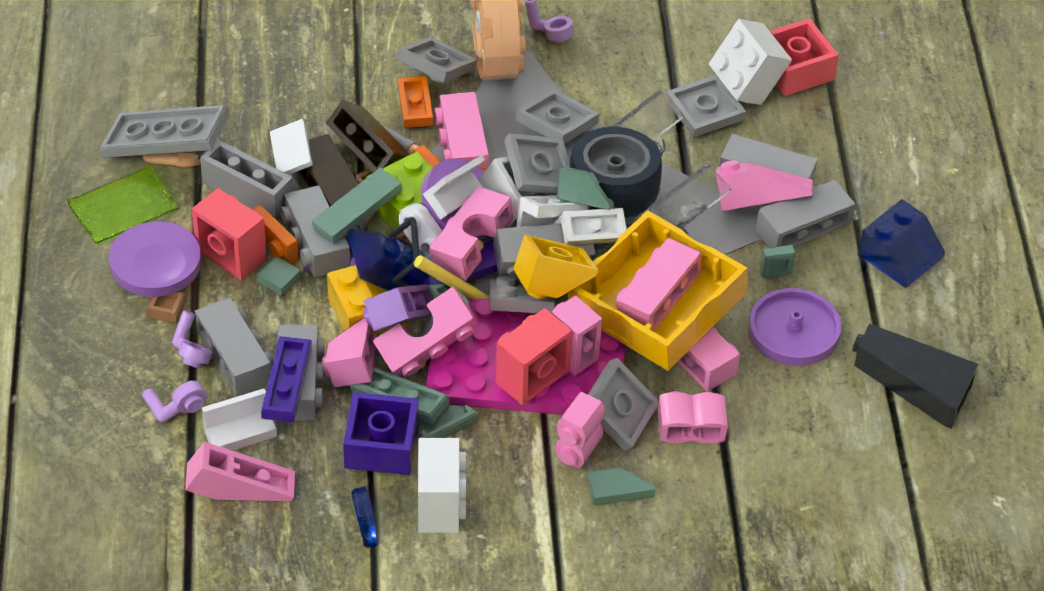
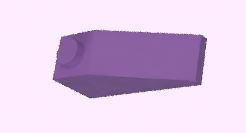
(397, 306)

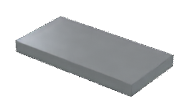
(165, 131)

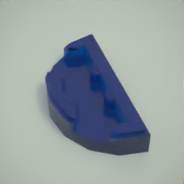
(364, 516)

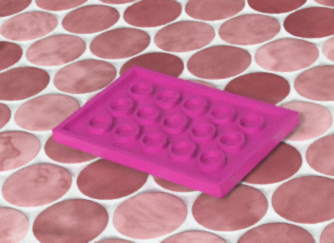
(469, 367)

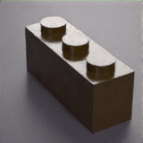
(365, 136)
(329, 169)

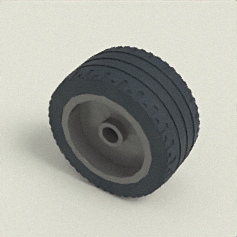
(623, 163)

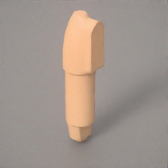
(180, 159)

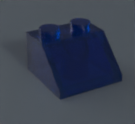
(901, 243)
(382, 258)

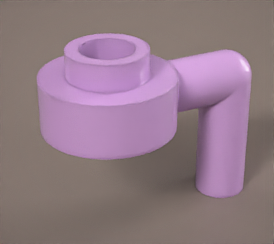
(556, 29)
(193, 353)
(185, 399)

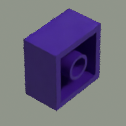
(381, 433)

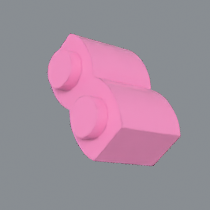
(692, 417)
(580, 430)

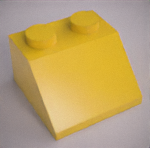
(552, 267)
(347, 294)

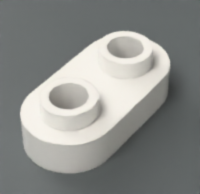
(426, 226)

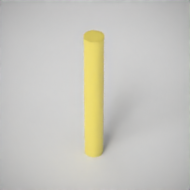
(448, 278)

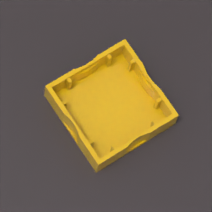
(706, 301)

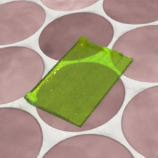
(122, 204)

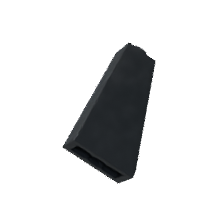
(916, 372)

